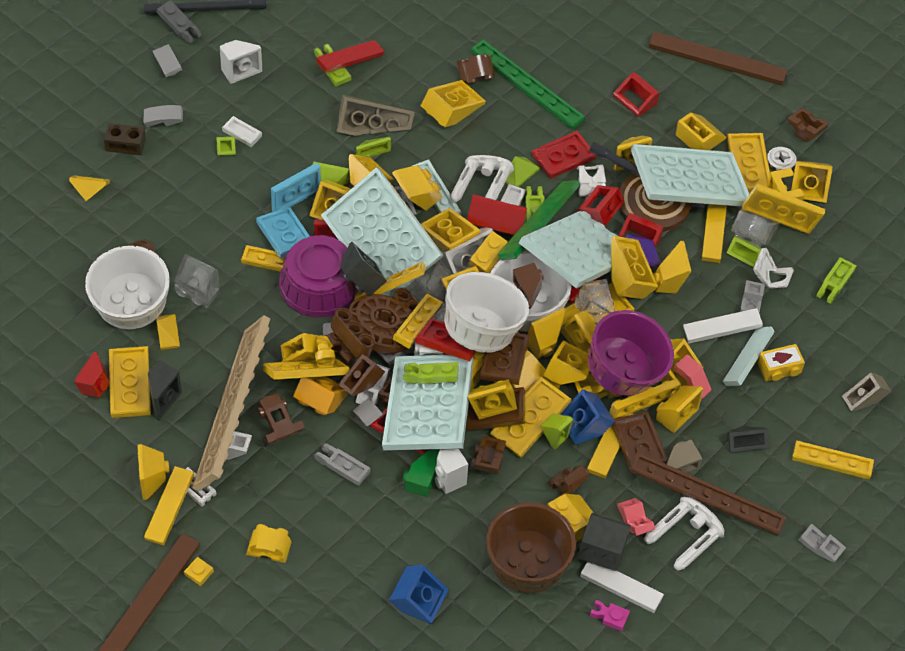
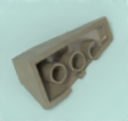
(366, 117)

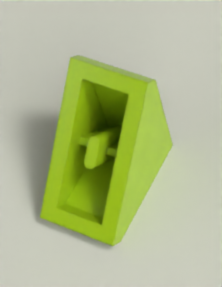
(557, 429)

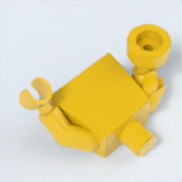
(308, 347)

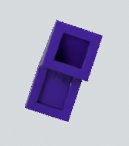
(648, 249)

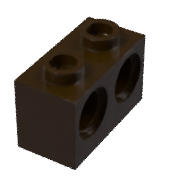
(125, 139)

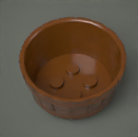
(530, 546)

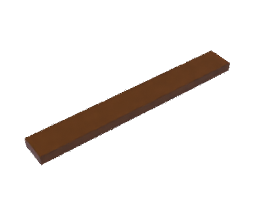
(718, 58)
(707, 494)
(151, 594)

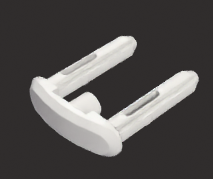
(486, 165)
(702, 516)

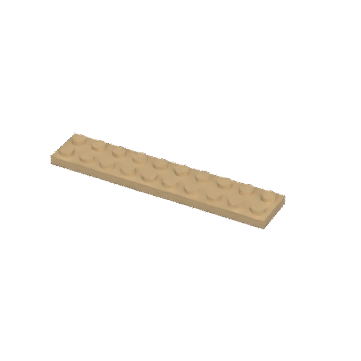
(231, 404)

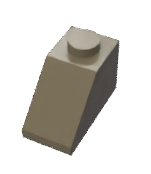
(866, 392)
(685, 457)

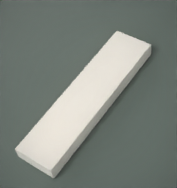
(722, 325)
(623, 586)

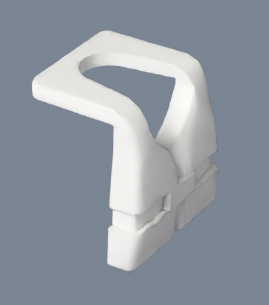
(587, 182)
(765, 264)

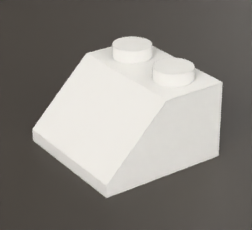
(240, 60)
(451, 470)

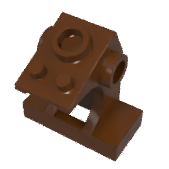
(280, 429)

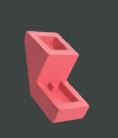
(693, 373)
(634, 515)

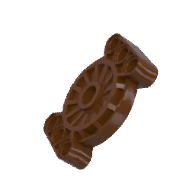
(373, 322)

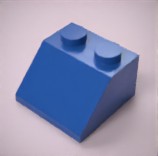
(589, 417)
(419, 593)

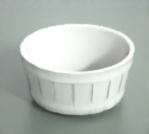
(128, 286)
(554, 289)
(484, 311)

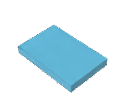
(296, 188)
(282, 230)

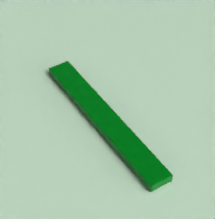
(530, 86)
(539, 218)

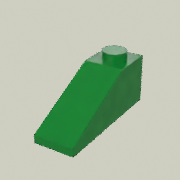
(422, 473)

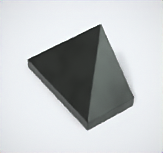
(748, 438)

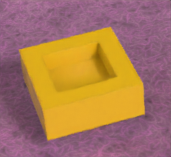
(198, 571)

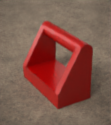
(642, 89)
(607, 207)
(643, 228)

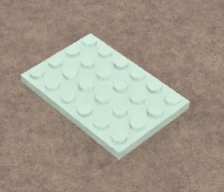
(690, 175)
(381, 227)
(573, 248)
(428, 412)

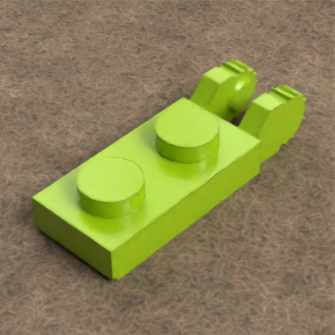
(337, 76)
(533, 202)
(837, 278)
(431, 372)

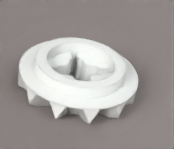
(786, 155)

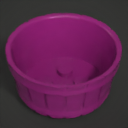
(314, 279)
(629, 352)

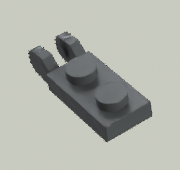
(178, 21)

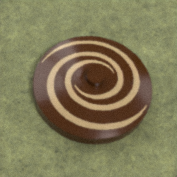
(664, 213)

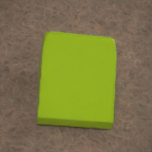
(226, 146)

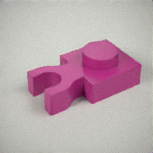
(613, 616)

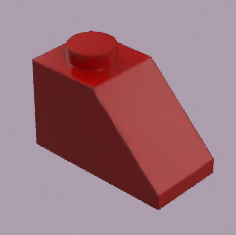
(93, 377)

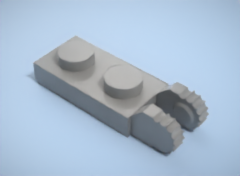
(343, 464)

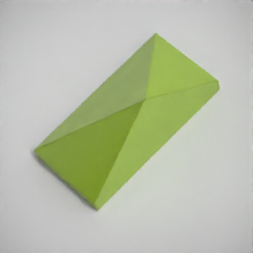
(374, 147)
(522, 171)
(334, 173)
(744, 251)

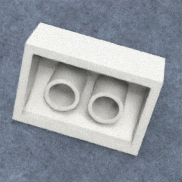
(459, 257)

